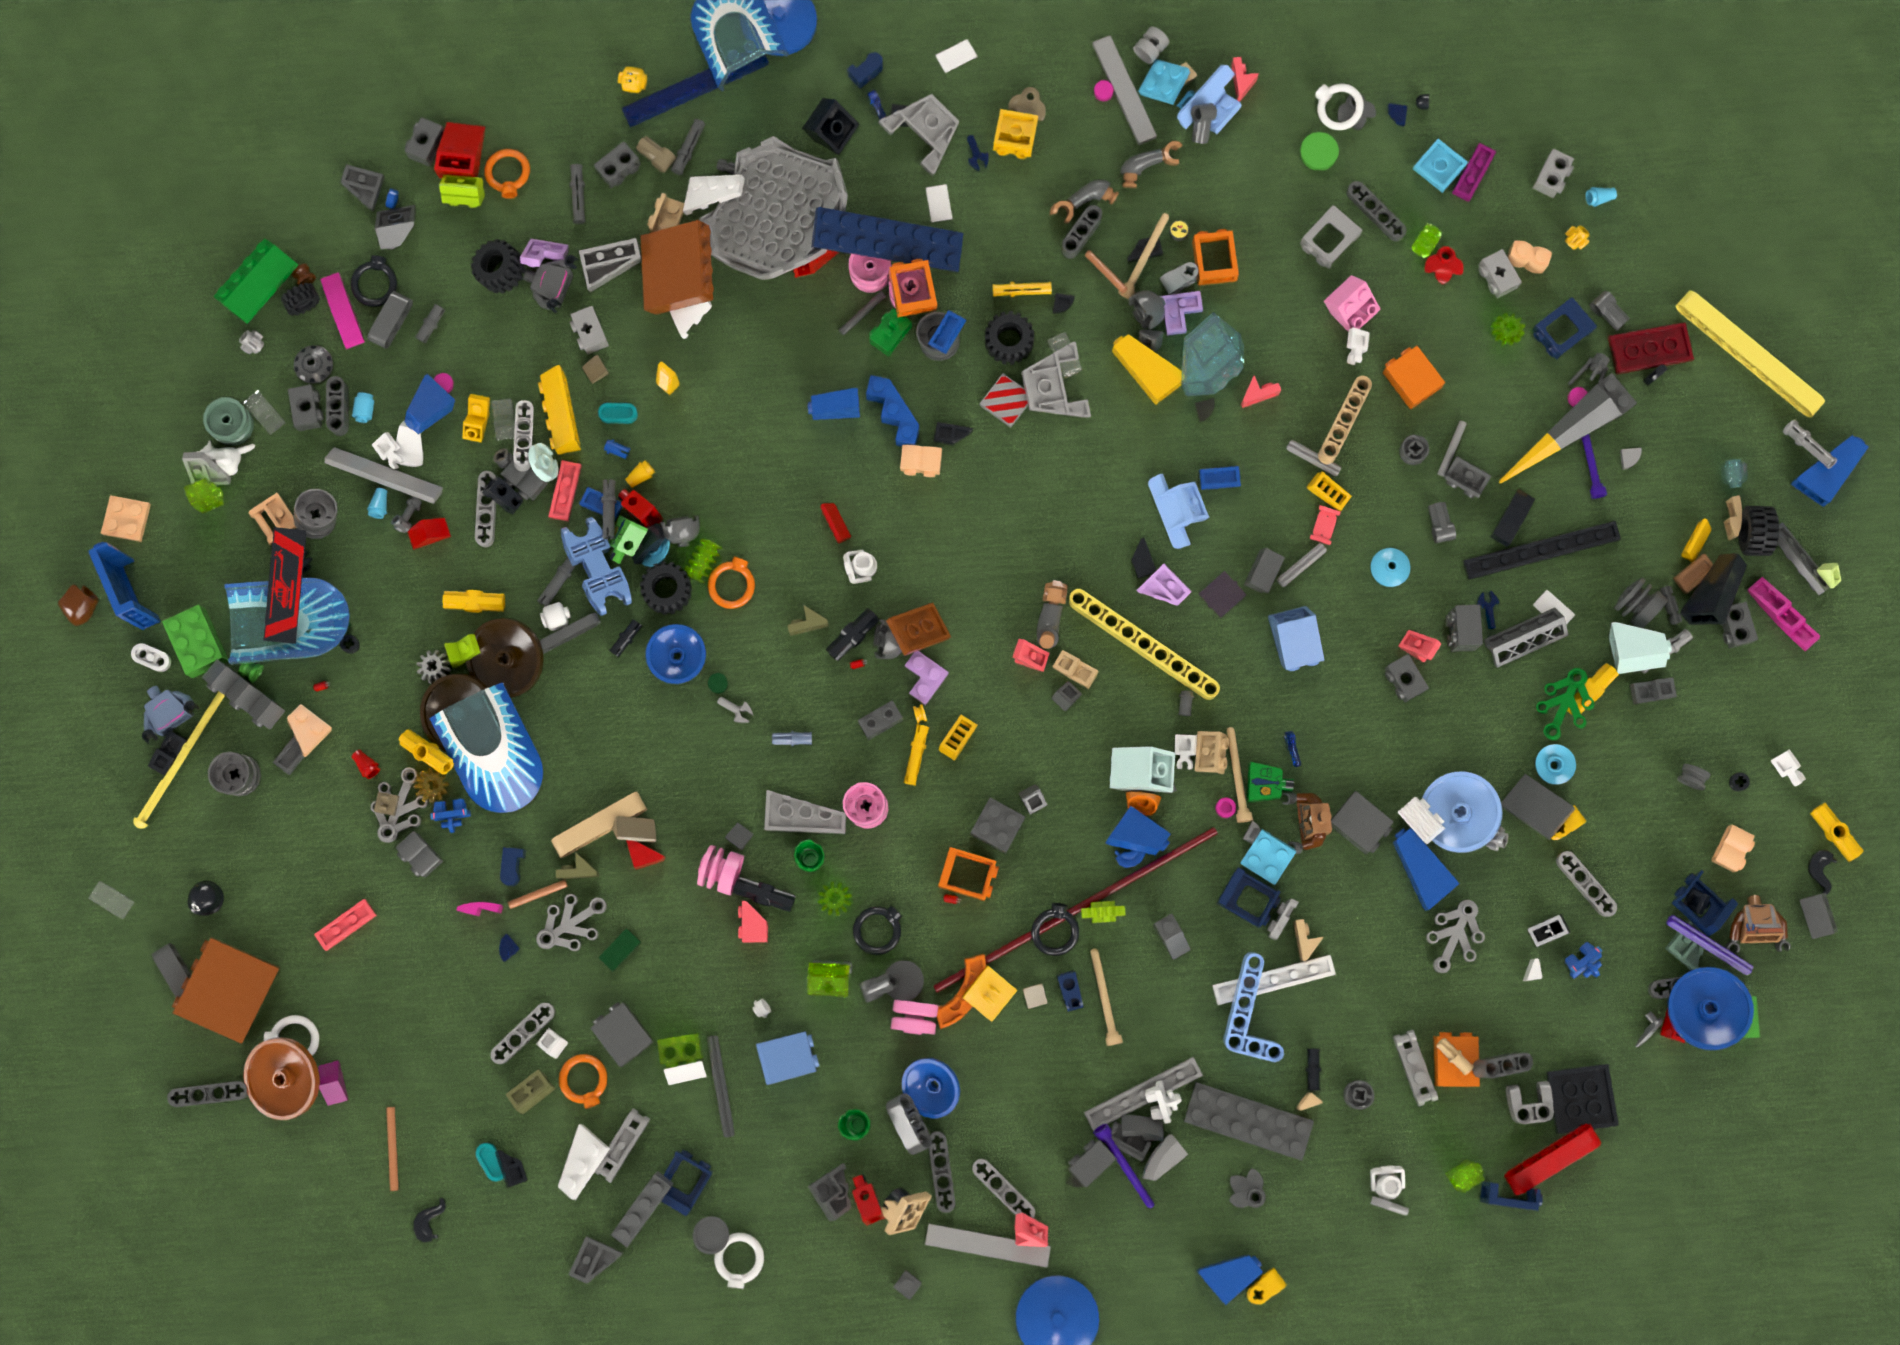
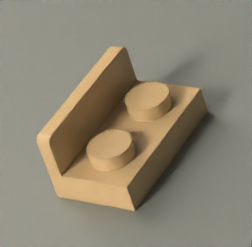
(667, 213)
(1211, 752)

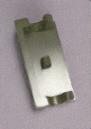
(530, 1092)

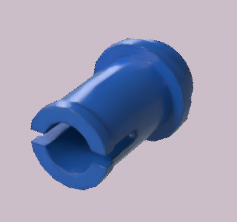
(615, 448)

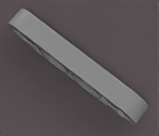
(520, 435)
(485, 509)
(1586, 884)
(523, 1033)
(1003, 1190)

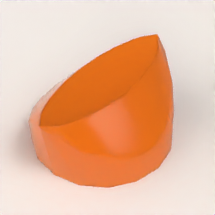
(1143, 801)

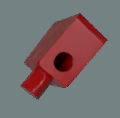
(639, 508)
(871, 1208)

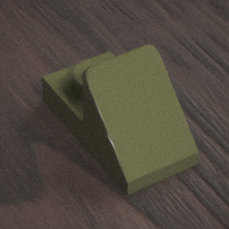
(813, 622)
(582, 870)

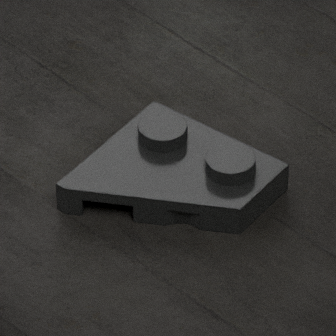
(363, 184)
(593, 1259)

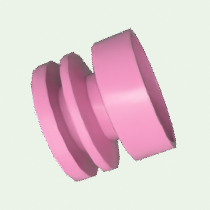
(855, 800)
(720, 869)

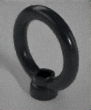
(376, 263)
(1059, 911)
(891, 915)

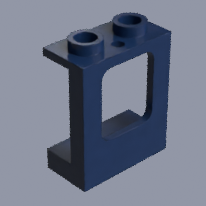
(1579, 319)
(1235, 887)
(1714, 916)
(1489, 1195)
(677, 1199)

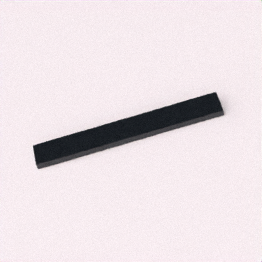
(1541, 550)

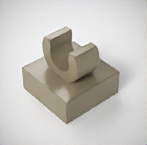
(386, 803)

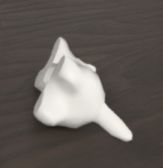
(226, 458)

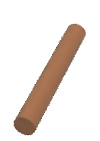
(1105, 271)
(537, 894)

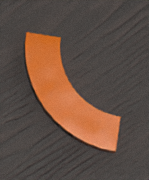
(957, 1006)

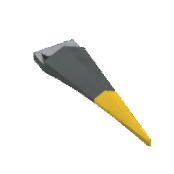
(1597, 408)

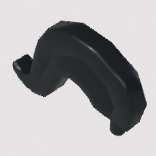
(1816, 866)
(422, 1222)

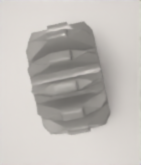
(438, 660)

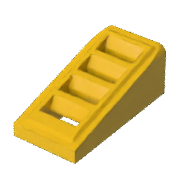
(666, 378)
(1318, 491)
(947, 750)

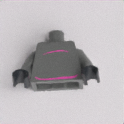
(551, 282)

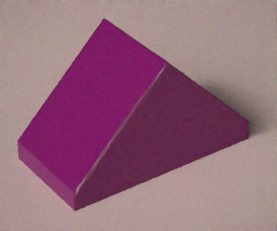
(332, 1083)

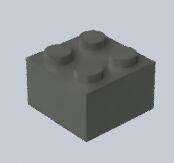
(1464, 628)
(997, 825)
(1091, 1162)

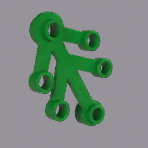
(1567, 701)

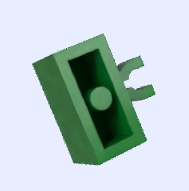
(889, 332)

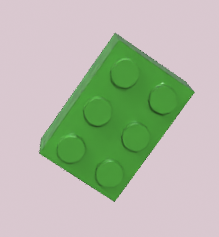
(194, 640)

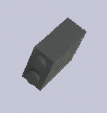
(1361, 823)
(621, 1034)

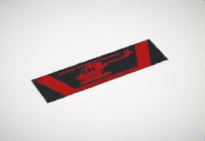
(284, 585)

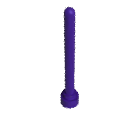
(1597, 488)
(1104, 1134)

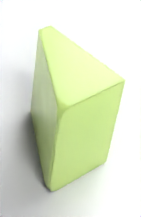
(1830, 574)

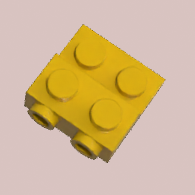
(1015, 133)

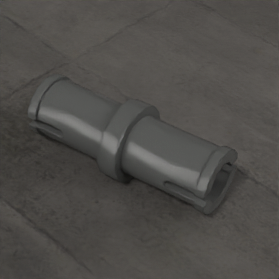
(430, 323)

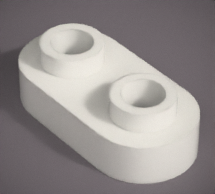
(152, 657)

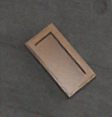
(1693, 573)

